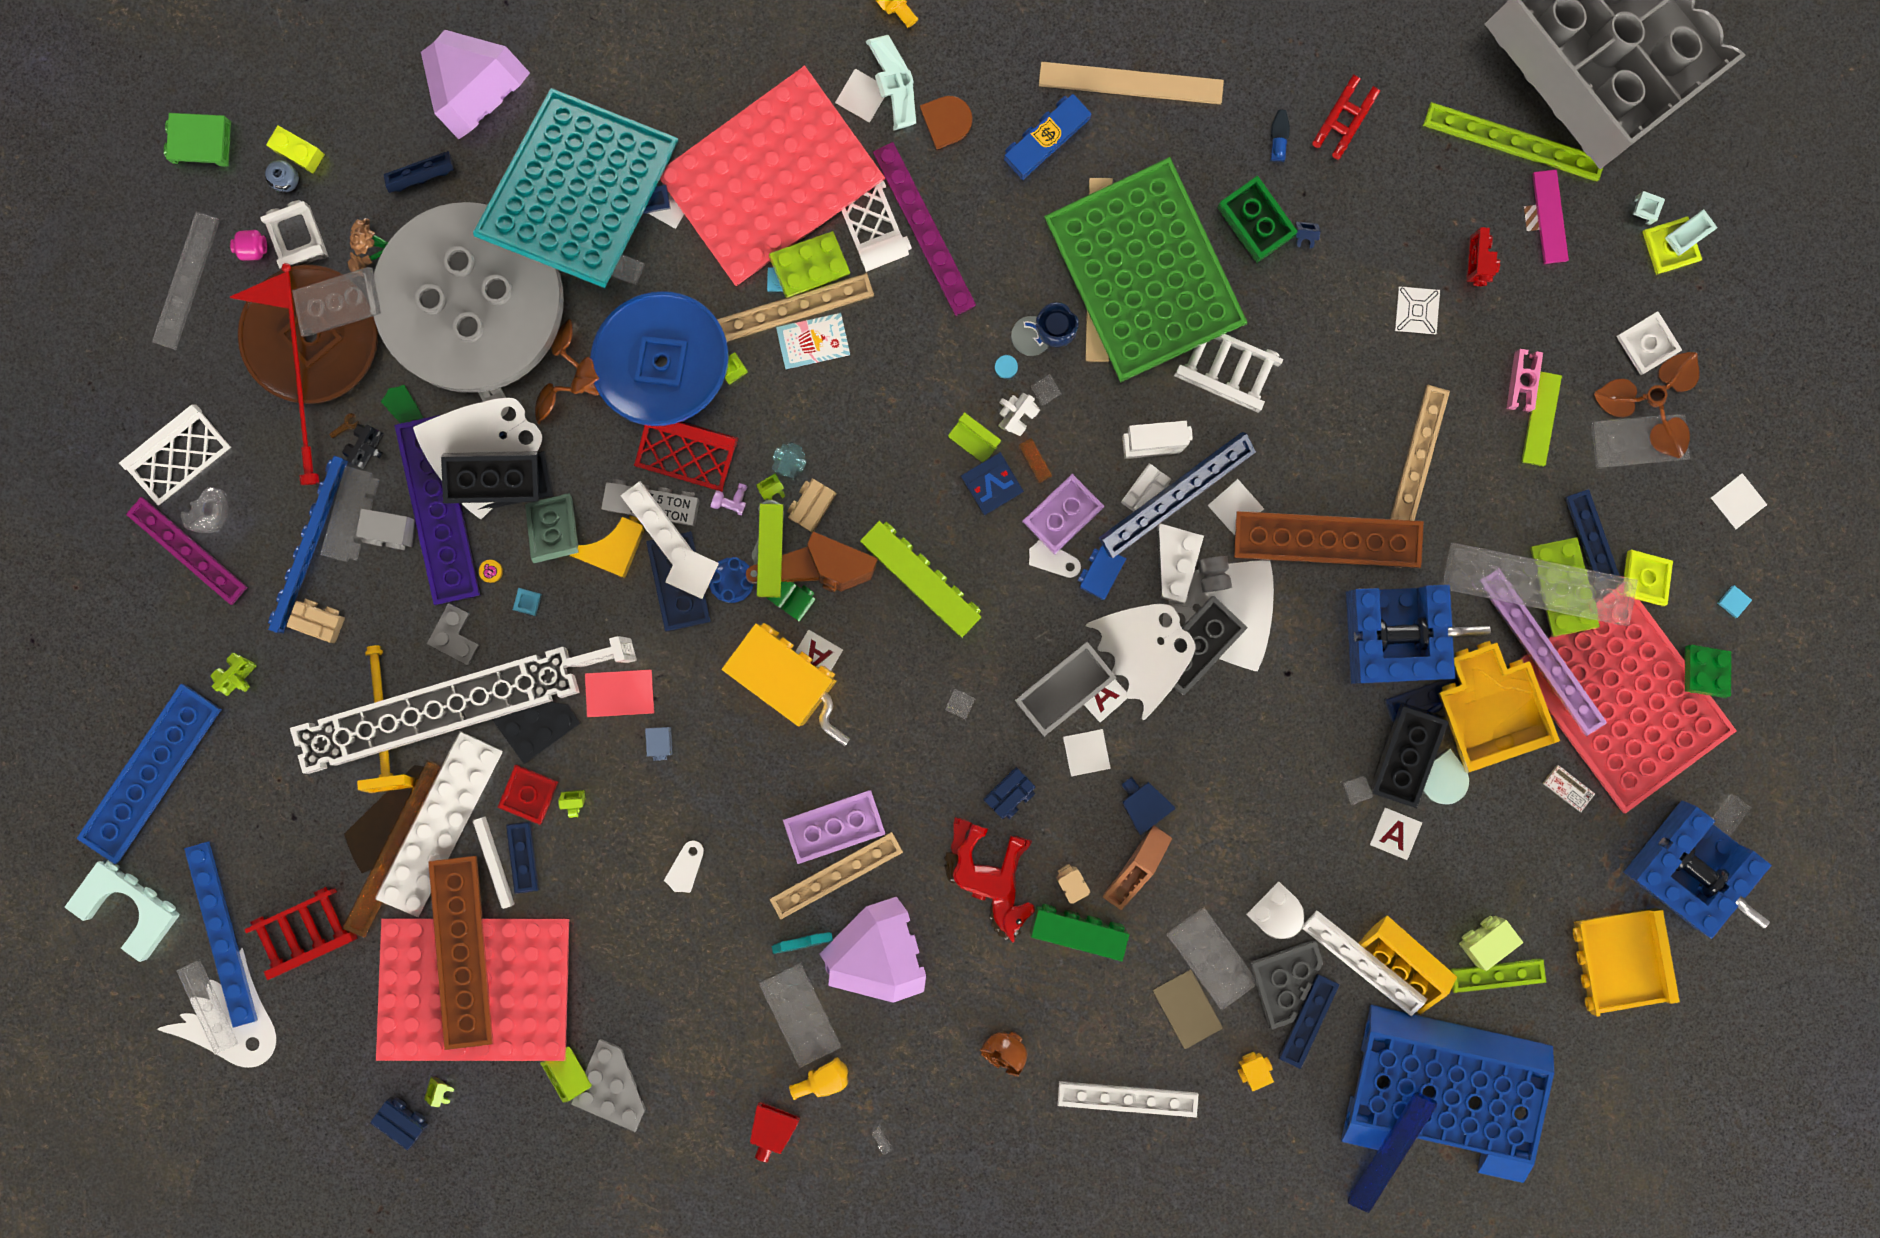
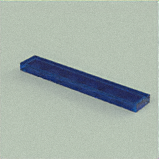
(1392, 1152)

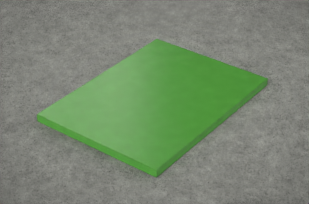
(1145, 269)

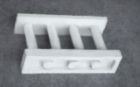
(1231, 390)

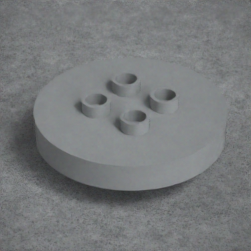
(463, 306)

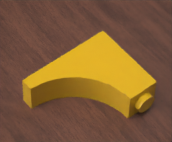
(616, 550)

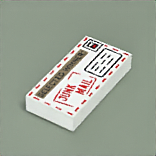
(1568, 788)

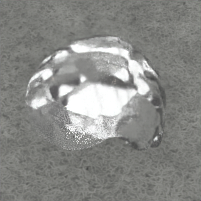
(208, 512)

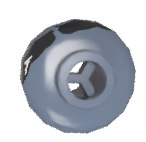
(281, 176)

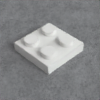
(1649, 343)

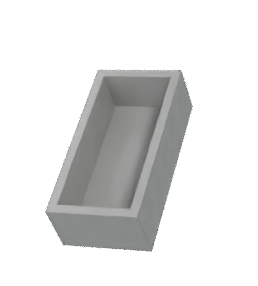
(1065, 689)

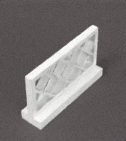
(161, 439)
(620, 650)

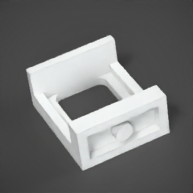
(302, 255)

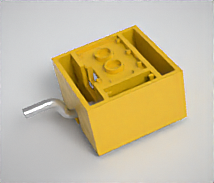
(783, 678)

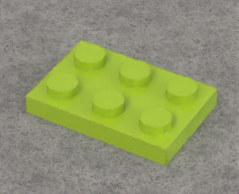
(809, 264)

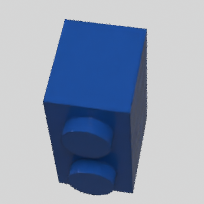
(1101, 573)

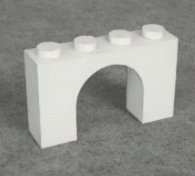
(1156, 439)

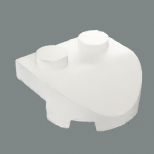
(1278, 913)

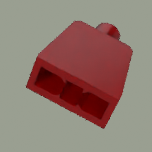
(771, 1130)

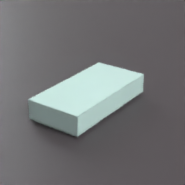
(1691, 232)

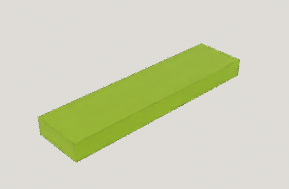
(1541, 420)
(770, 550)
(1499, 975)

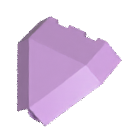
(469, 78)
(876, 954)

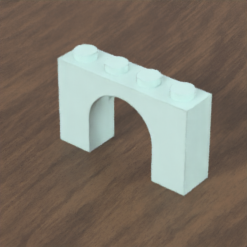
(154, 914)

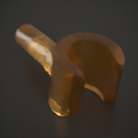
(344, 426)

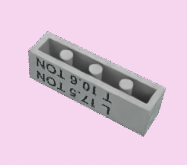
(678, 508)

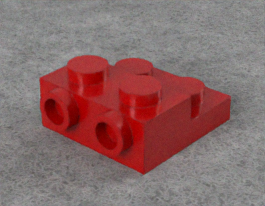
(1481, 262)

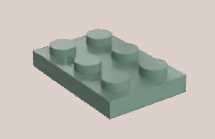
(551, 528)

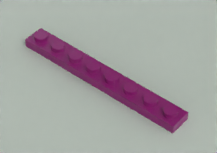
(924, 228)

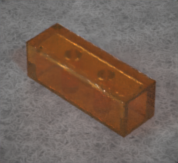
(1035, 460)

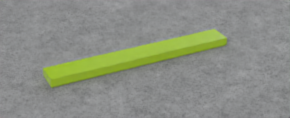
(1511, 141)

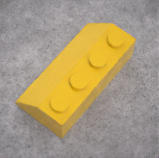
(1409, 961)

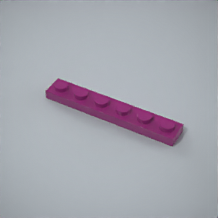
(186, 550)

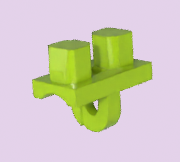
(228, 681)

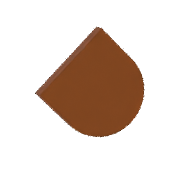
(947, 120)

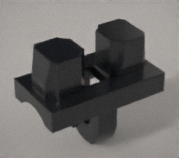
(361, 452)

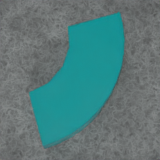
(804, 942)

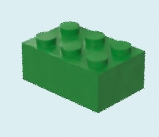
(1257, 219)

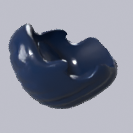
(1056, 325)

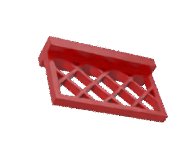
(695, 433)

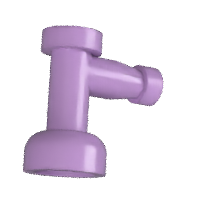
(735, 505)

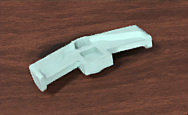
(894, 81)

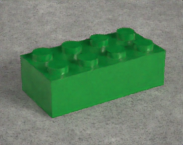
(1079, 933)

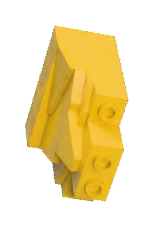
(1495, 708)

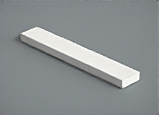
(1364, 963)
(1127, 1099)

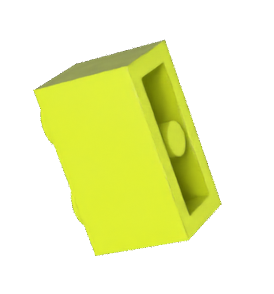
(295, 149)

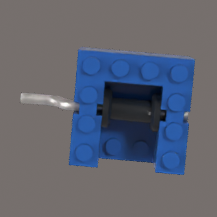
(1388, 624)
(1693, 852)

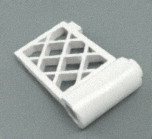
(887, 246)

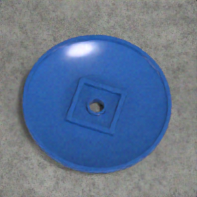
(655, 328)

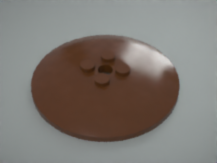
(327, 365)

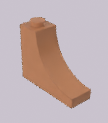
(1138, 868)

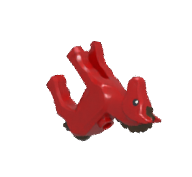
(989, 880)

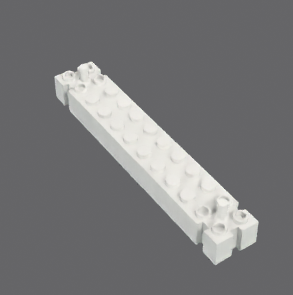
(434, 710)

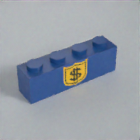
(1047, 137)

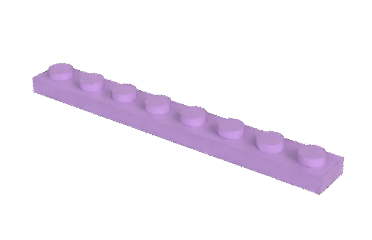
(1551, 665)

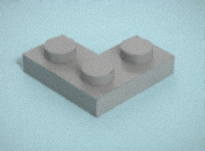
(447, 635)

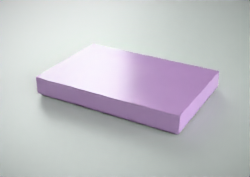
(1063, 514)

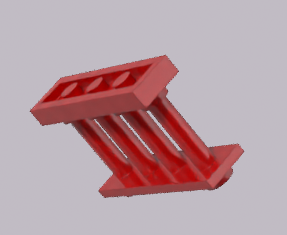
(298, 955)

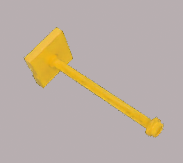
(386, 780)

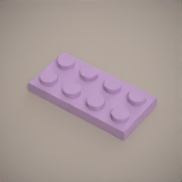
(834, 826)

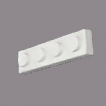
(656, 522)

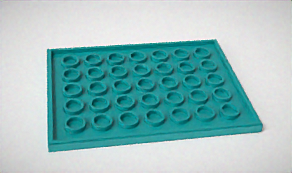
(576, 187)

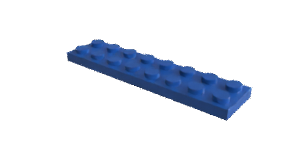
(149, 773)

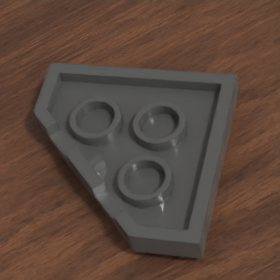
(1285, 981)

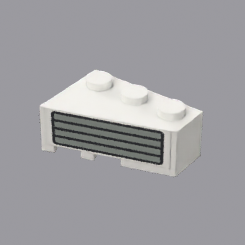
(1177, 561)

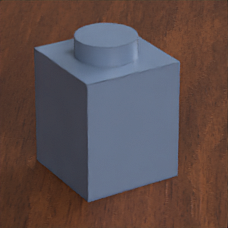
(659, 742)

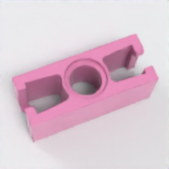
(1533, 375)

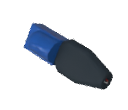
(1279, 134)

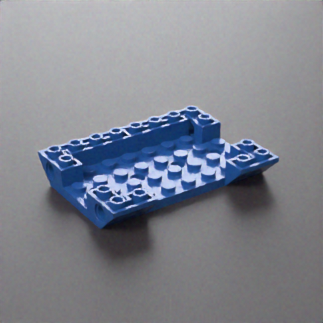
(1458, 1065)

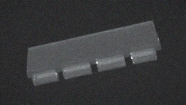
(346, 513)

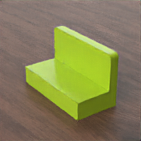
(974, 438)
(567, 1076)

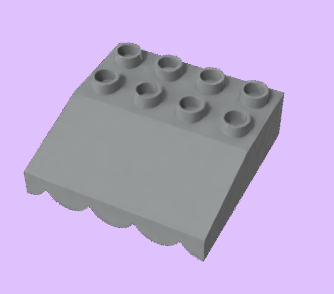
(1613, 63)

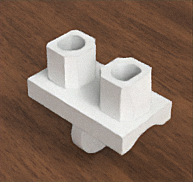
(1014, 410)

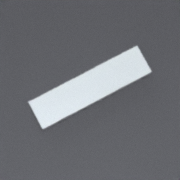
(493, 862)

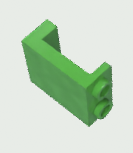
(197, 138)

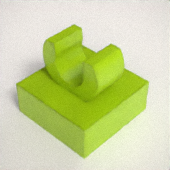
(735, 369)
(770, 487)
(572, 802)
(435, 1092)

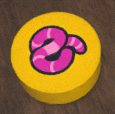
(490, 571)

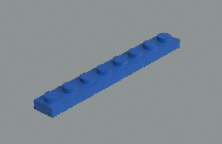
(303, 553)
(221, 934)

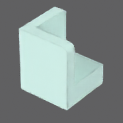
(1648, 207)

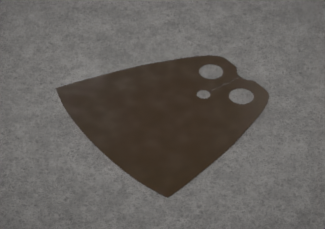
(371, 831)

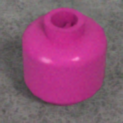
(249, 245)

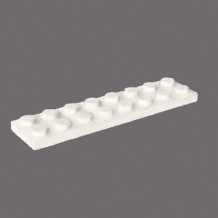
(438, 822)

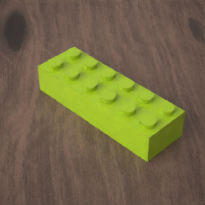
(920, 579)

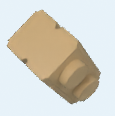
(812, 505)
(316, 621)
(1072, 883)

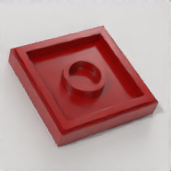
(528, 794)

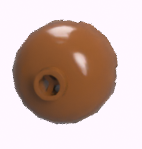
(1005, 1051)

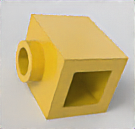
(1255, 1070)

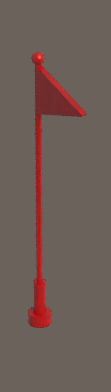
(278, 293)

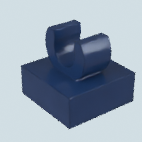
(1307, 231)

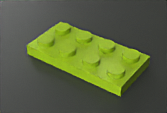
(1566, 553)

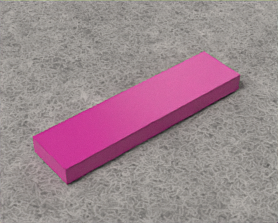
(1550, 216)

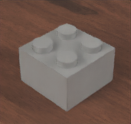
(384, 527)

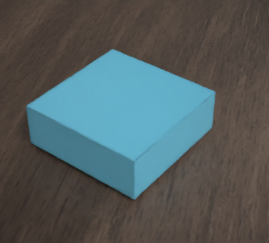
(527, 601)
(1734, 601)

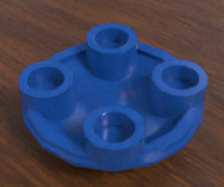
(730, 580)

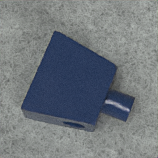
(1144, 805)

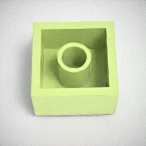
(1490, 942)

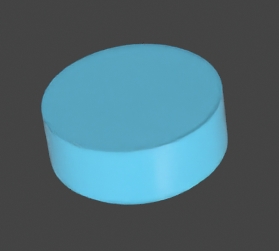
(1006, 367)

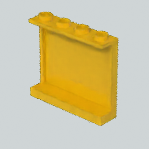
(1625, 961)

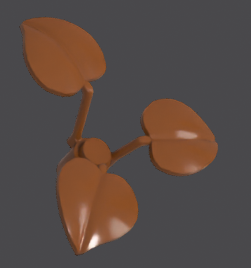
(1680, 373)
(582, 381)

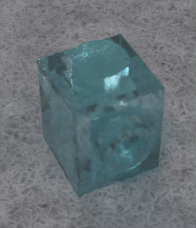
(789, 460)

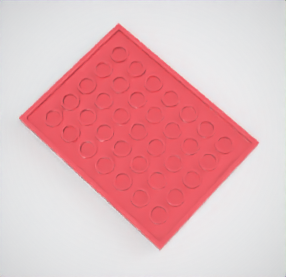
(770, 175)
(1640, 691)
(524, 983)

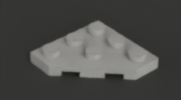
(612, 1089)

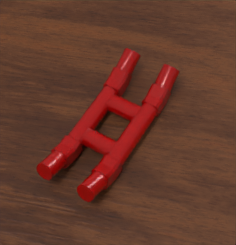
(1359, 113)

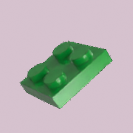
(1708, 671)

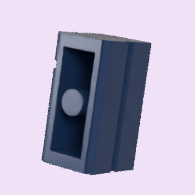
(1010, 793)
(399, 1122)

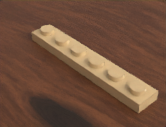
(836, 875)

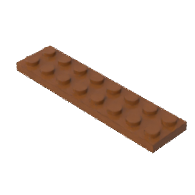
(1328, 539)
(460, 953)

